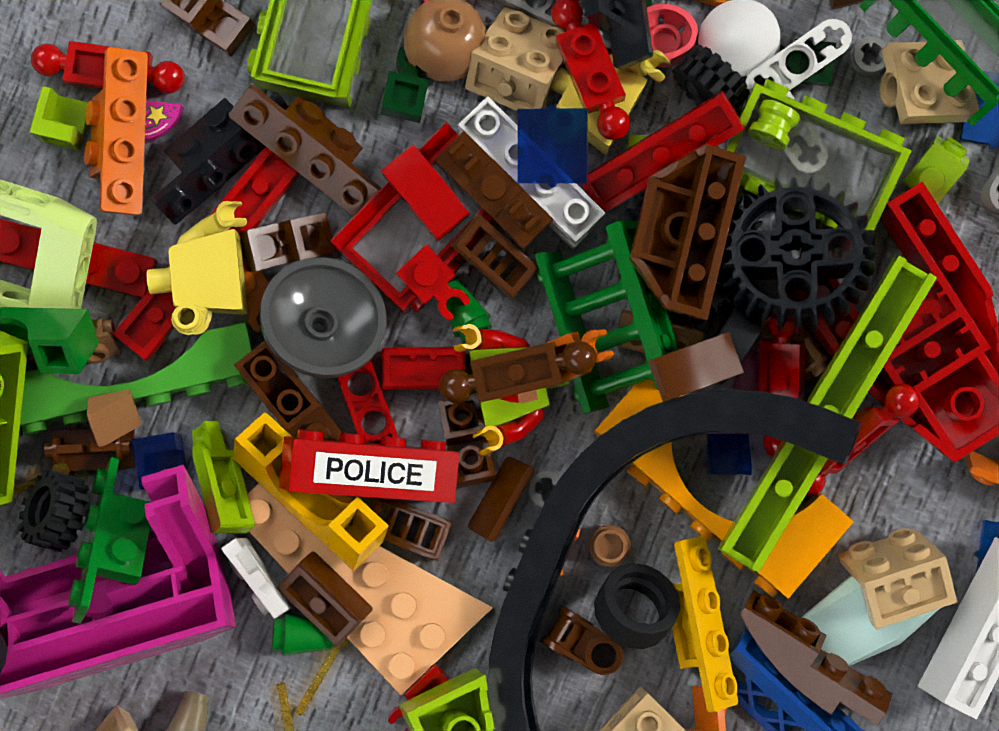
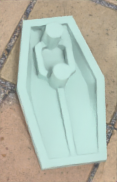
(848, 627)

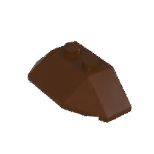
(686, 228)

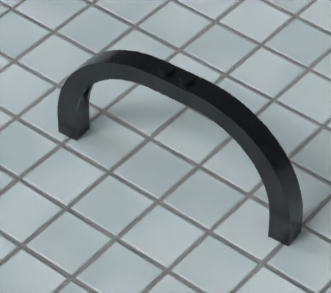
(554, 531)

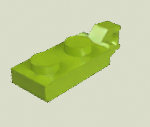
(220, 481)

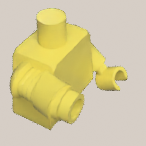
(632, 83)
(204, 271)

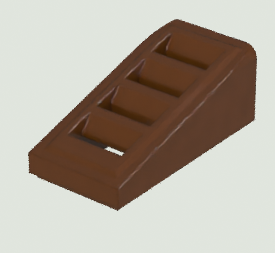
(519, 274)
(439, 538)

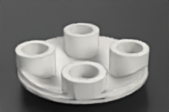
(741, 34)

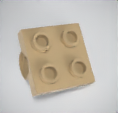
(919, 90)

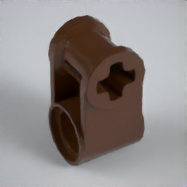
(580, 641)

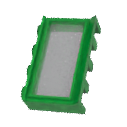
(963, 35)

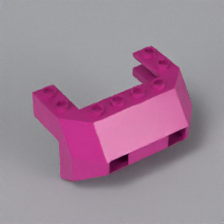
(174, 604)

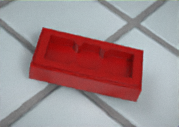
(418, 367)

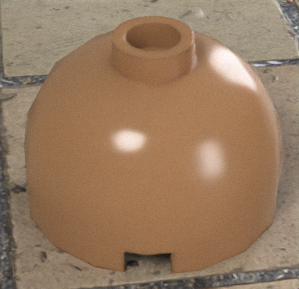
(443, 38)

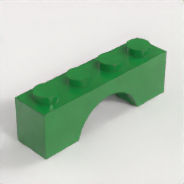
(55, 336)

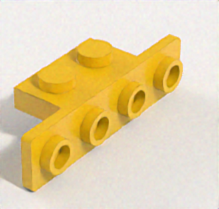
(700, 627)

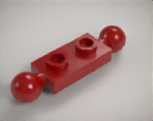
(85, 67)
(590, 68)
(781, 369)
(900, 401)

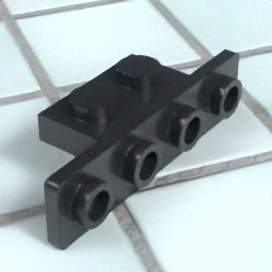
(627, 28)
(207, 158)

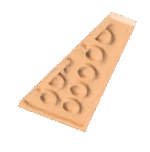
(412, 612)

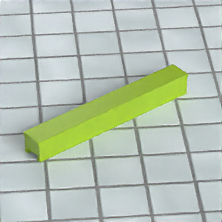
(839, 390)

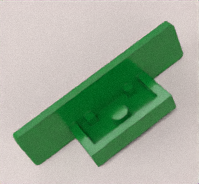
(115, 540)

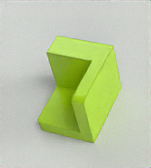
(59, 120)

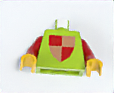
(512, 416)

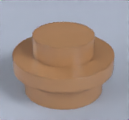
(609, 546)

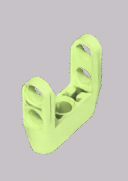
(62, 249)

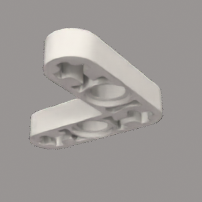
(776, 68)

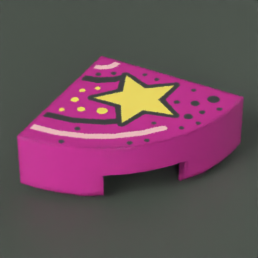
(161, 119)

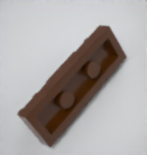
(493, 190)

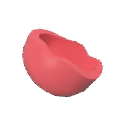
(666, 36)

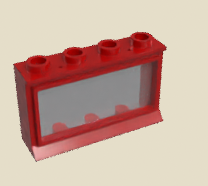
(389, 234)

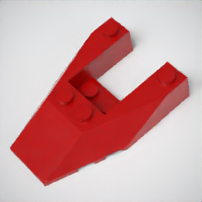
(949, 343)

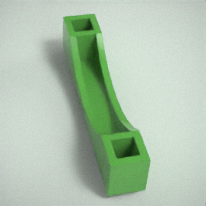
(202, 366)

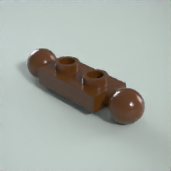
(517, 371)

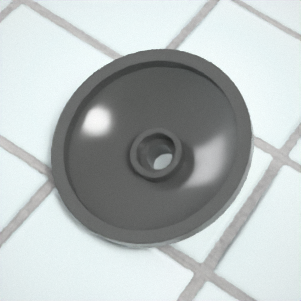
(328, 295)

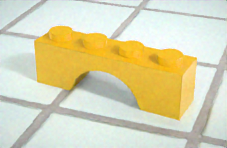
(337, 520)

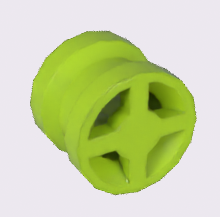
(774, 124)

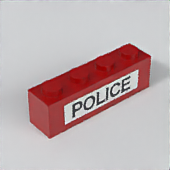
(368, 469)

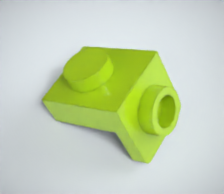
(939, 167)

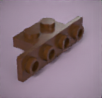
(308, 145)

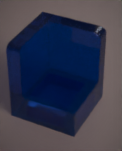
(158, 453)

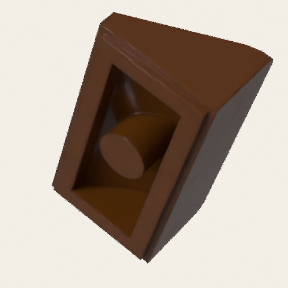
(501, 499)
(325, 598)

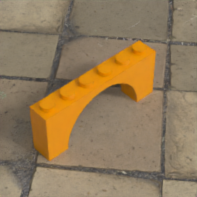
(799, 549)

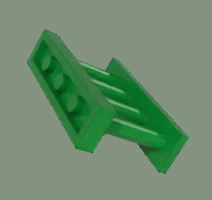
(649, 323)

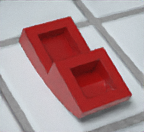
(425, 192)

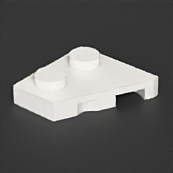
(251, 568)

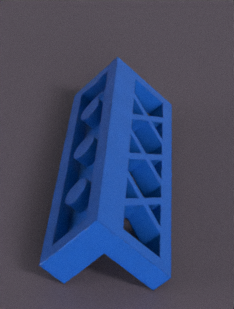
(767, 681)

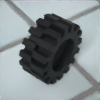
(706, 75)
(54, 510)

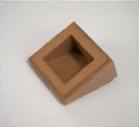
(112, 416)

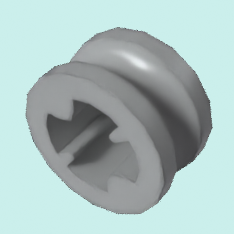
(856, 57)
(536, 498)

